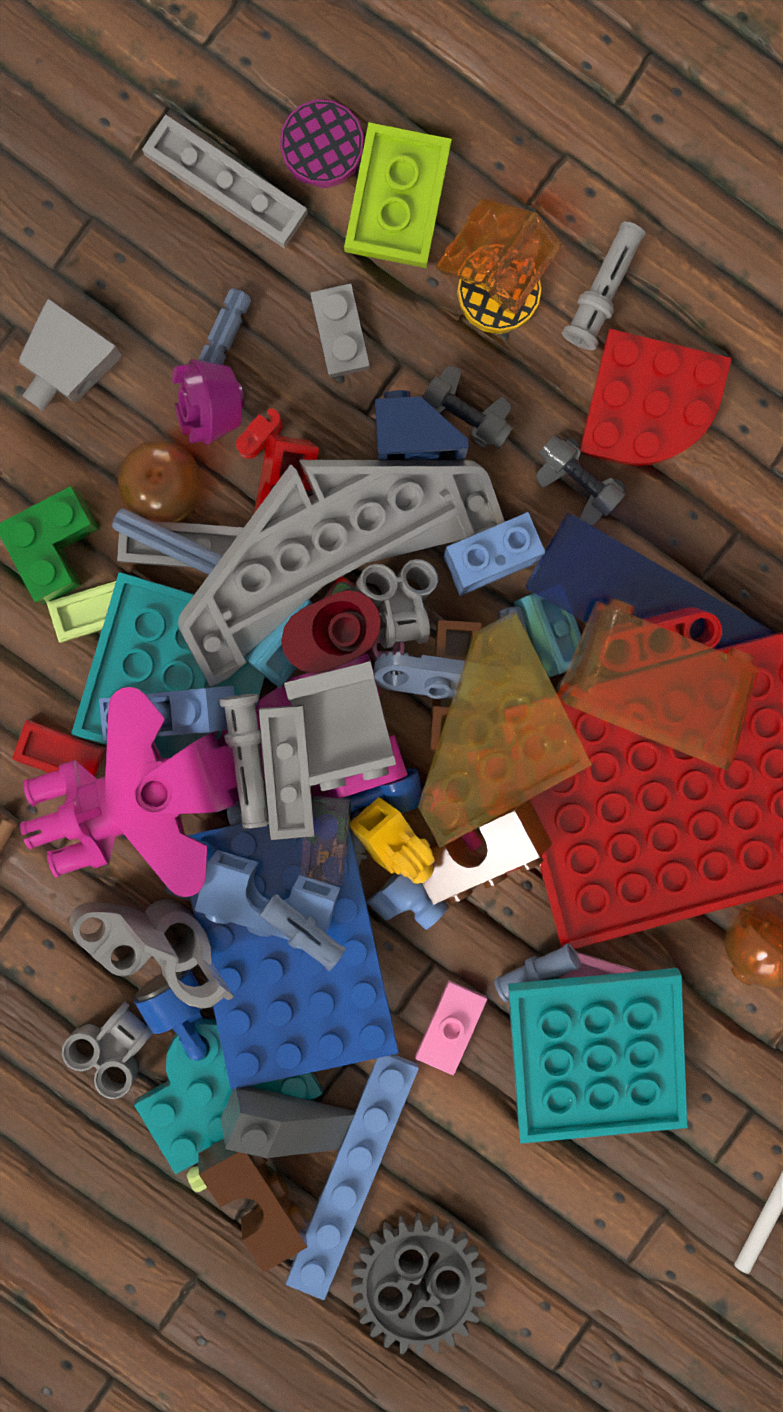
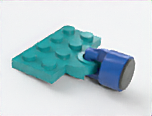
(189, 1107)

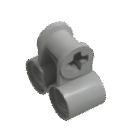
(400, 605)
(113, 1046)

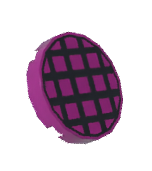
(322, 143)

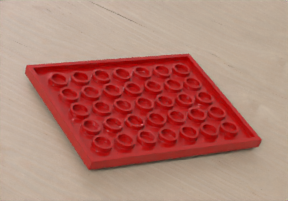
(661, 832)

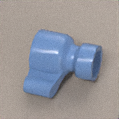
(401, 895)

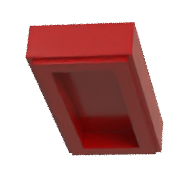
(48, 748)

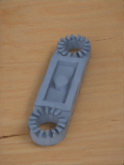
(424, 675)

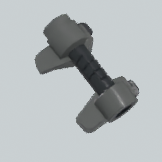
(487, 427)
(562, 459)

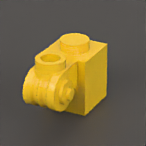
(393, 842)

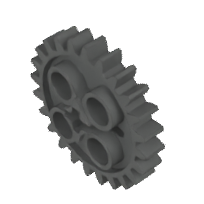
(451, 1300)

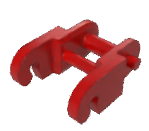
(254, 438)

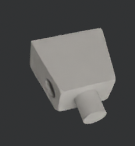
(64, 357)

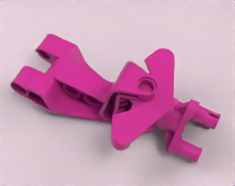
(148, 793)

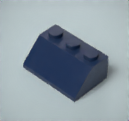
(414, 430)

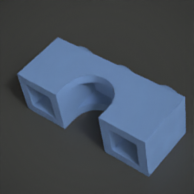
(233, 897)

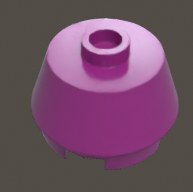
(208, 400)

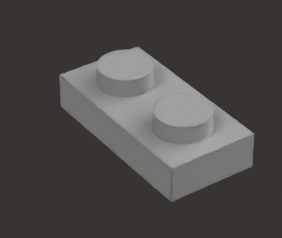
(340, 330)

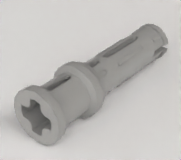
(597, 302)
(245, 739)

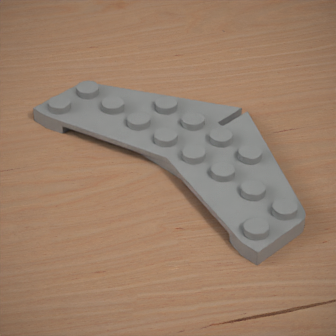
(304, 542)

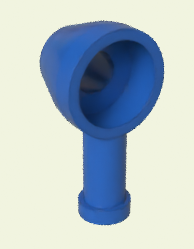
(401, 794)

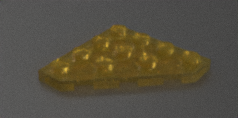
(500, 737)

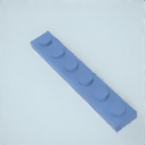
(352, 1174)

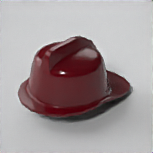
(331, 632)

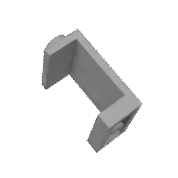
(343, 725)

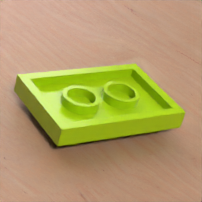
(397, 195)

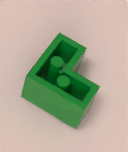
(38, 539)

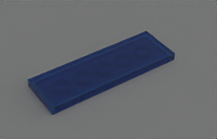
(592, 567)

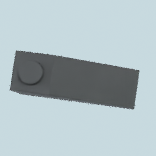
(281, 1124)

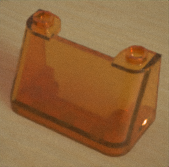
(660, 684)

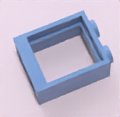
(493, 554)

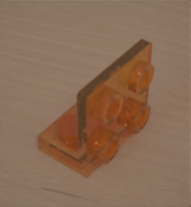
(502, 252)

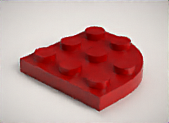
(651, 399)

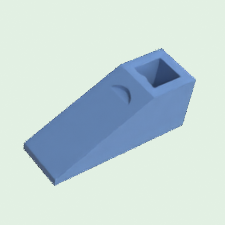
(184, 710)

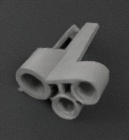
(146, 936)

